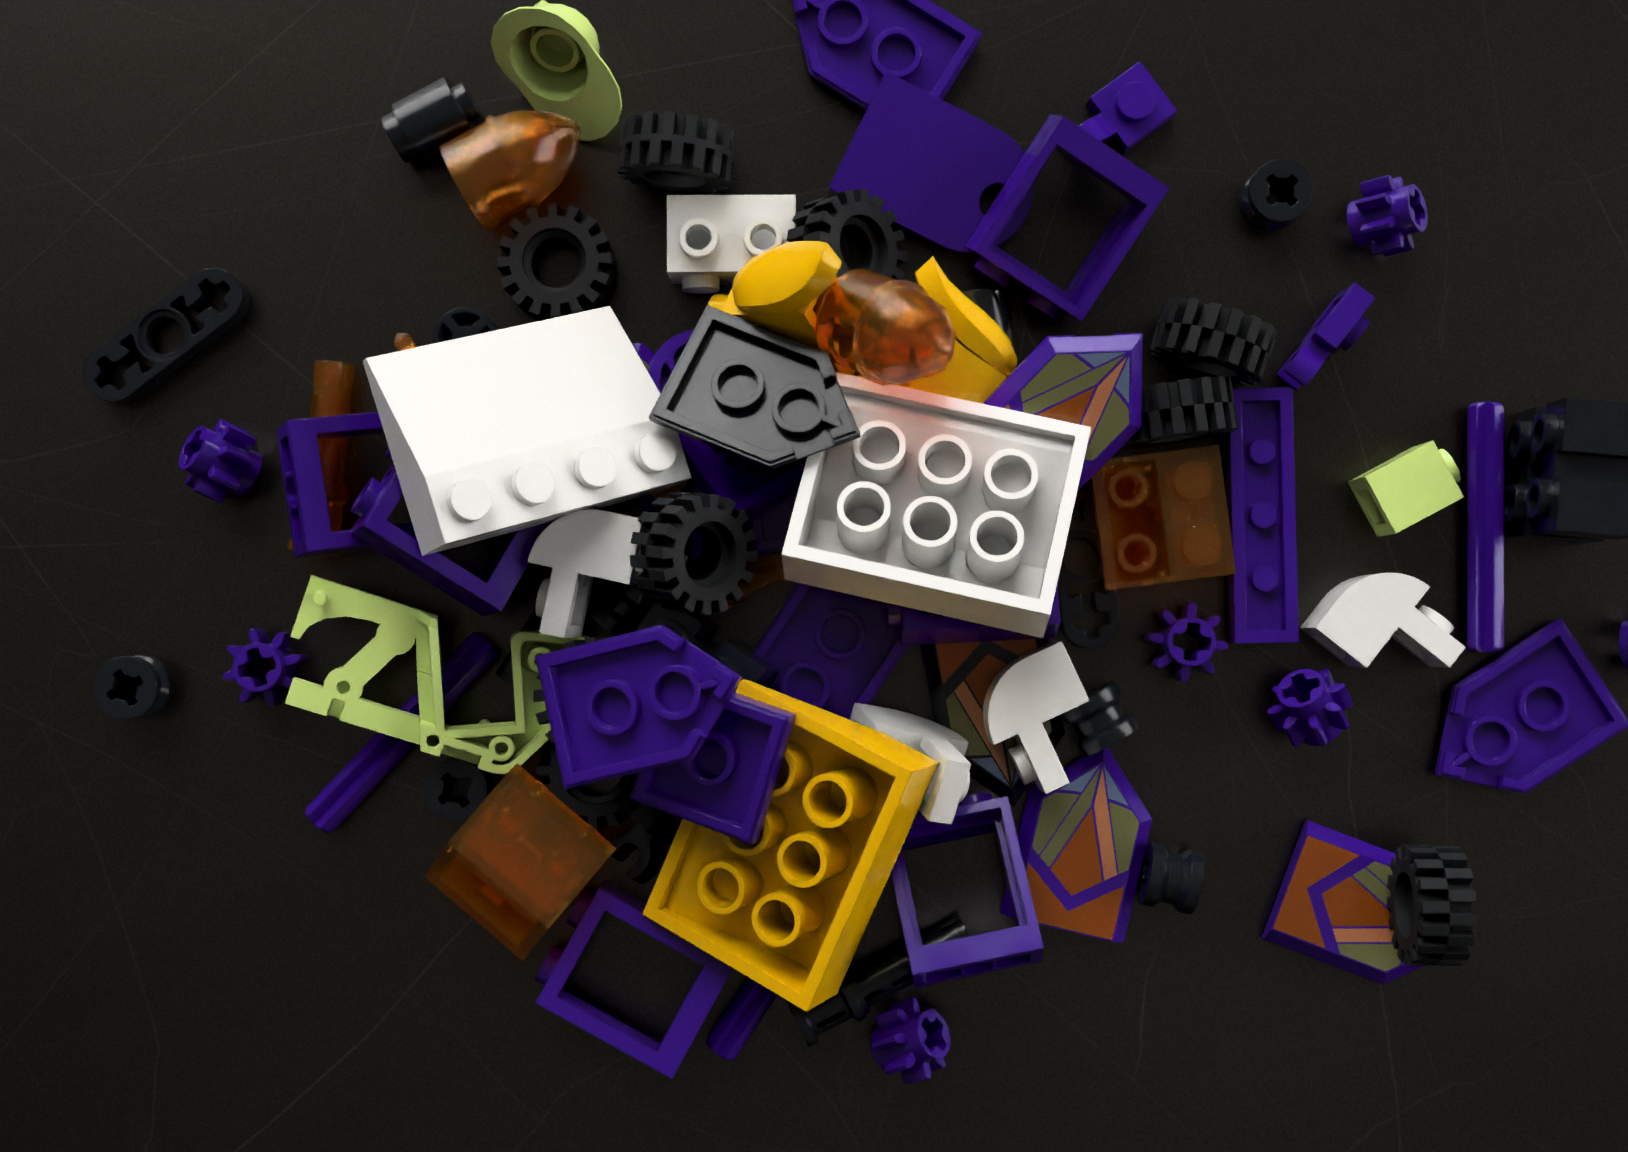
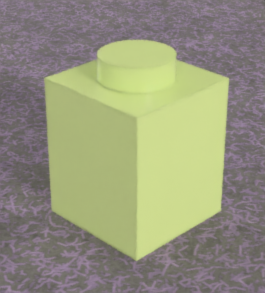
(1407, 488)

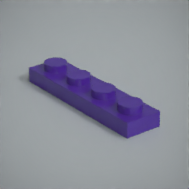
(1262, 517)

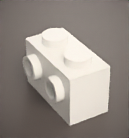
(720, 233)

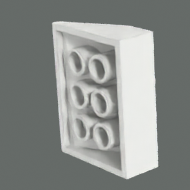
(521, 427)
(939, 507)

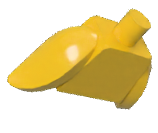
(785, 292)
(981, 348)

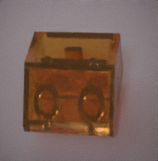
(1162, 518)
(519, 861)

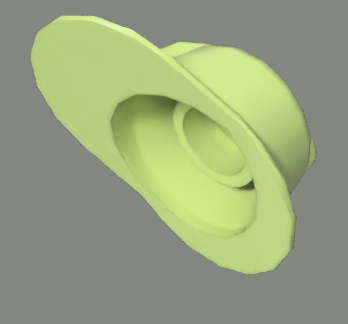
(557, 65)

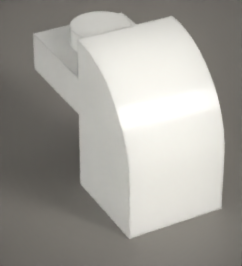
(577, 550)
(1369, 610)
(1022, 699)
(933, 740)

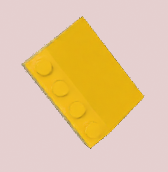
(807, 888)

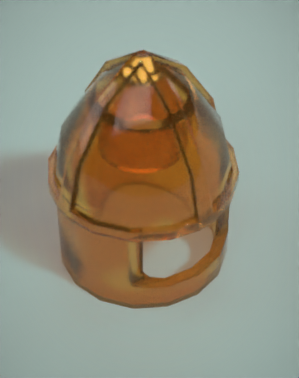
(511, 161)
(895, 325)

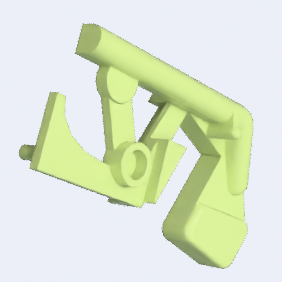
(489, 745)

